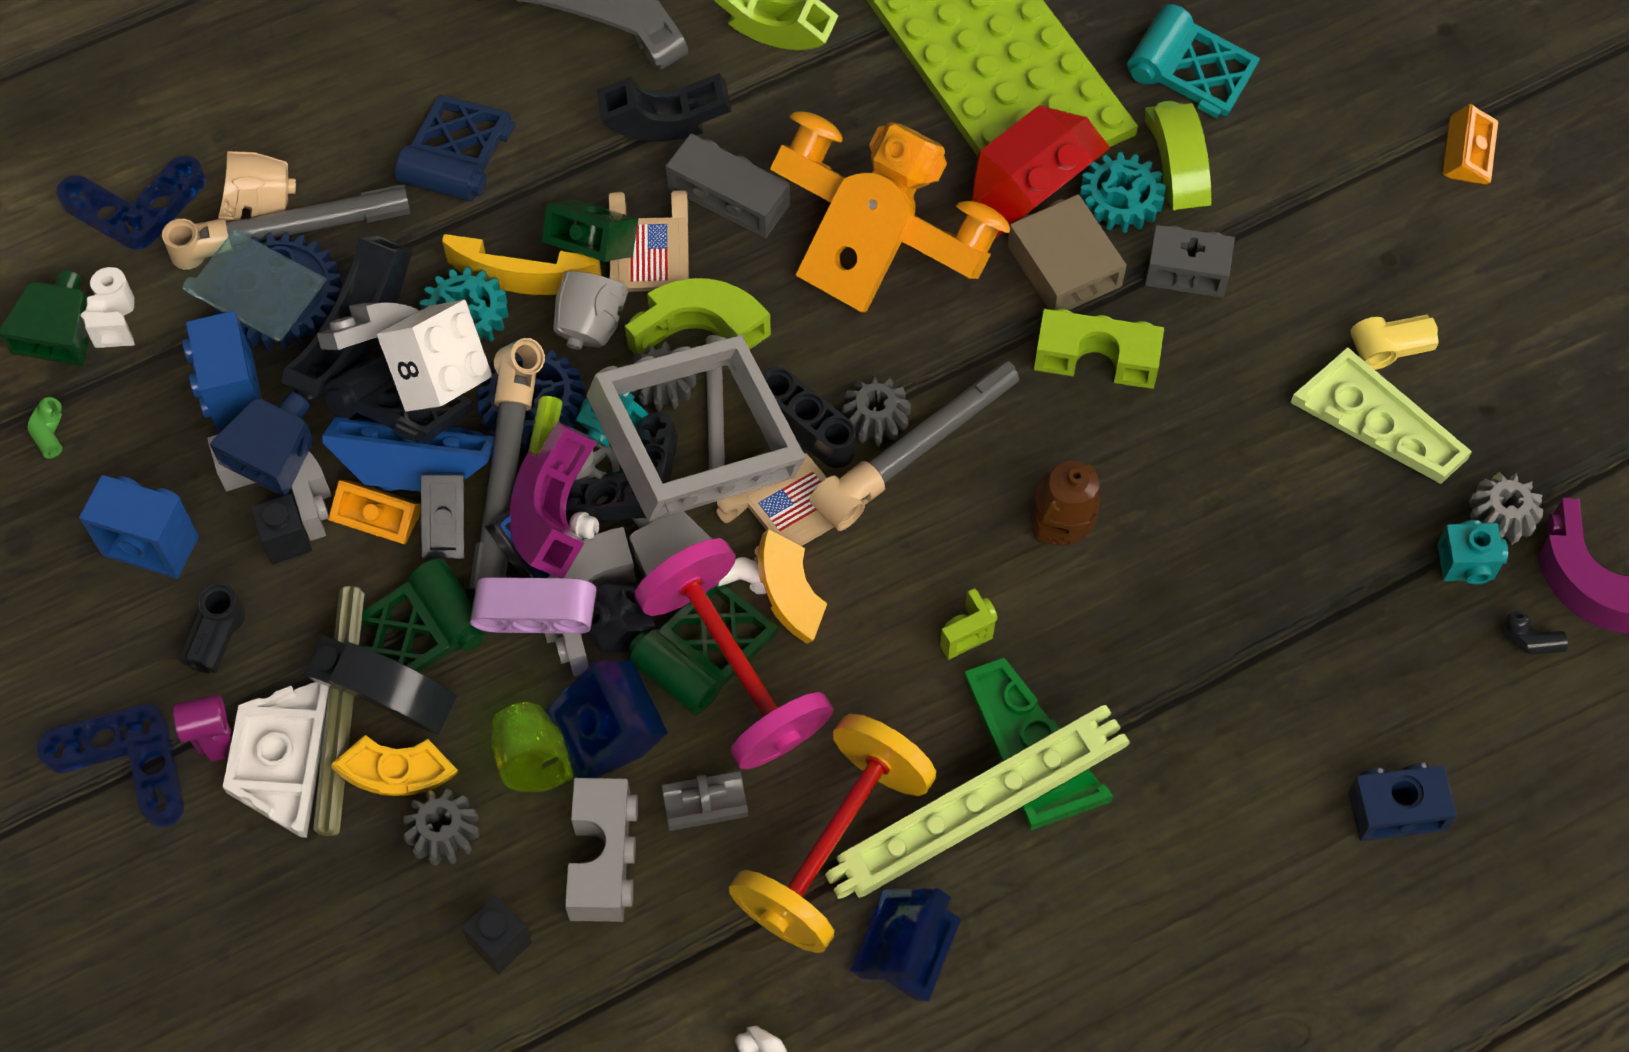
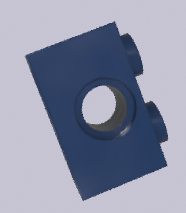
(1382, 817)

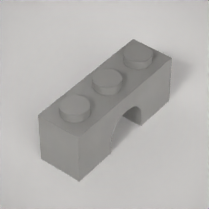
(600, 887)

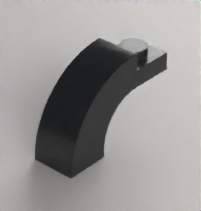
(662, 114)
(381, 683)

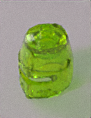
(525, 740)

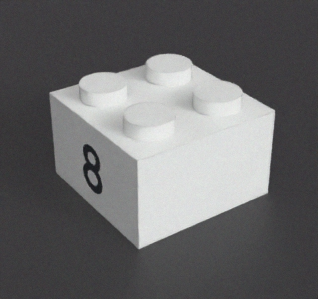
(434, 355)

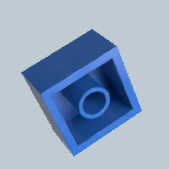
(222, 367)
(139, 525)

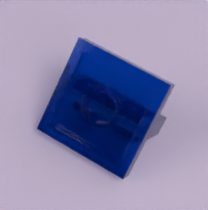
(908, 940)

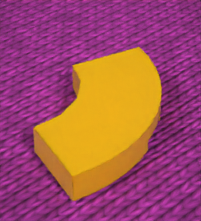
(786, 586)
(394, 770)

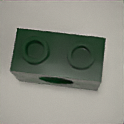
(590, 230)

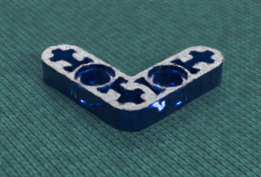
(138, 213)
(138, 747)

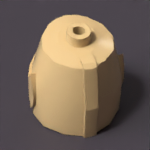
(255, 184)

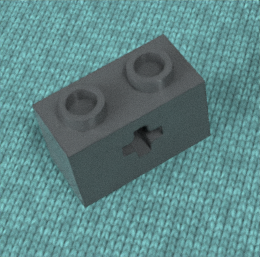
(1190, 261)

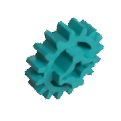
(1122, 192)
(473, 291)

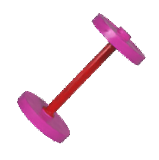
(686, 580)

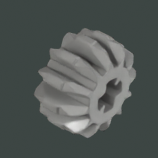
(1508, 505)

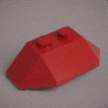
(1034, 160)

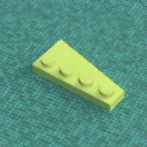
(1377, 413)

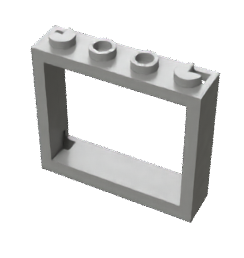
(686, 493)

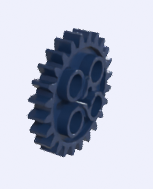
(320, 305)

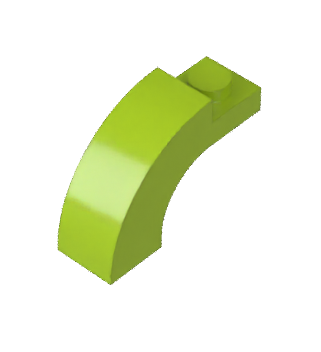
(782, 22)
(1181, 153)

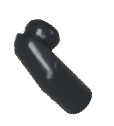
(1529, 640)

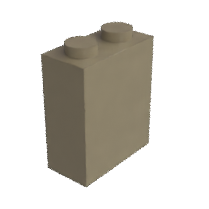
(1066, 254)

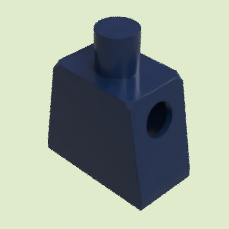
(266, 443)

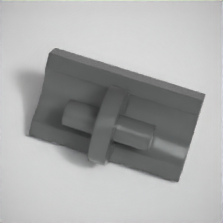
(705, 800)

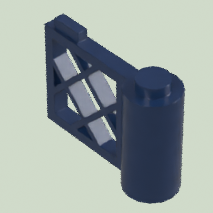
(444, 167)

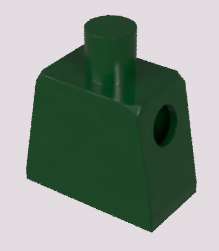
(49, 321)

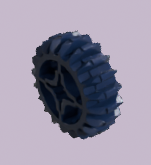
(553, 379)

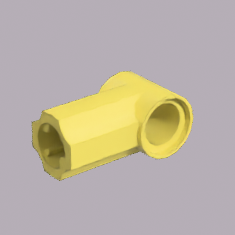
(1383, 342)

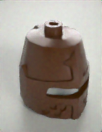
(1068, 501)

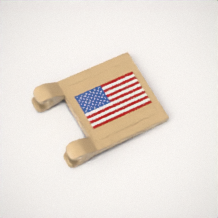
(659, 247)
(783, 506)

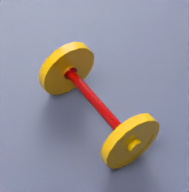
(883, 758)

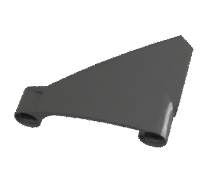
(643, 18)

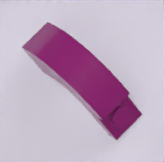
(541, 497)
(1575, 575)

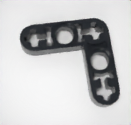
(625, 505)

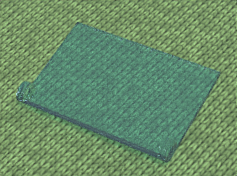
(257, 284)

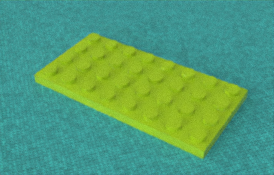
(999, 63)

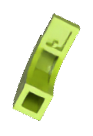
(700, 305)

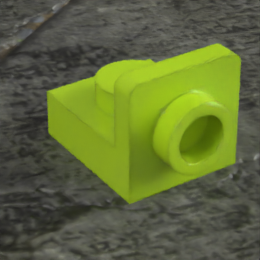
(969, 631)

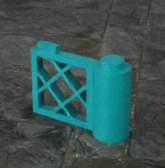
(1163, 52)

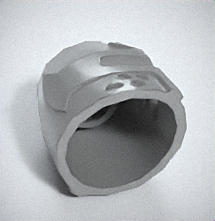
(587, 309)

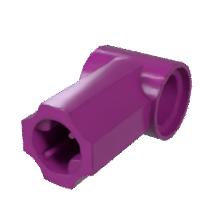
(205, 726)

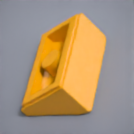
(1470, 146)
(374, 511)

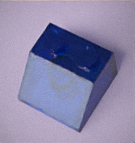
(606, 719)

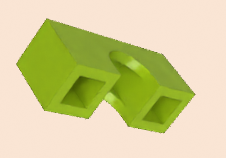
(1130, 345)

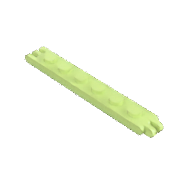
(976, 804)

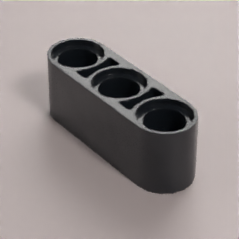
(819, 431)

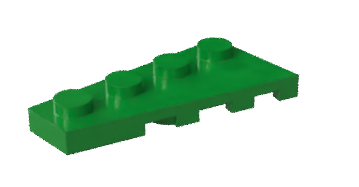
(1016, 723)

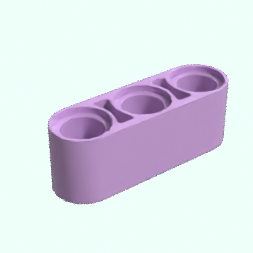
(533, 605)

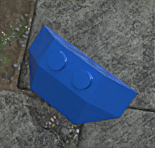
(397, 463)

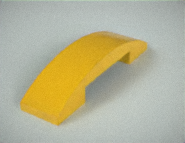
(514, 273)

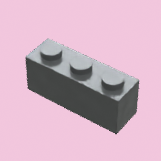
(729, 185)

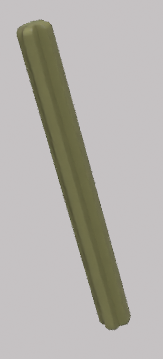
(337, 720)

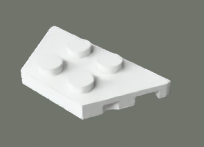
(279, 754)

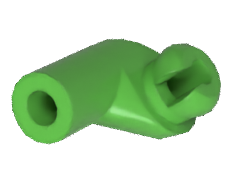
(43, 426)

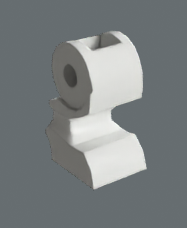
(106, 309)

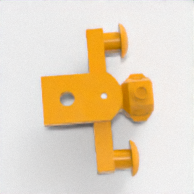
(878, 209)

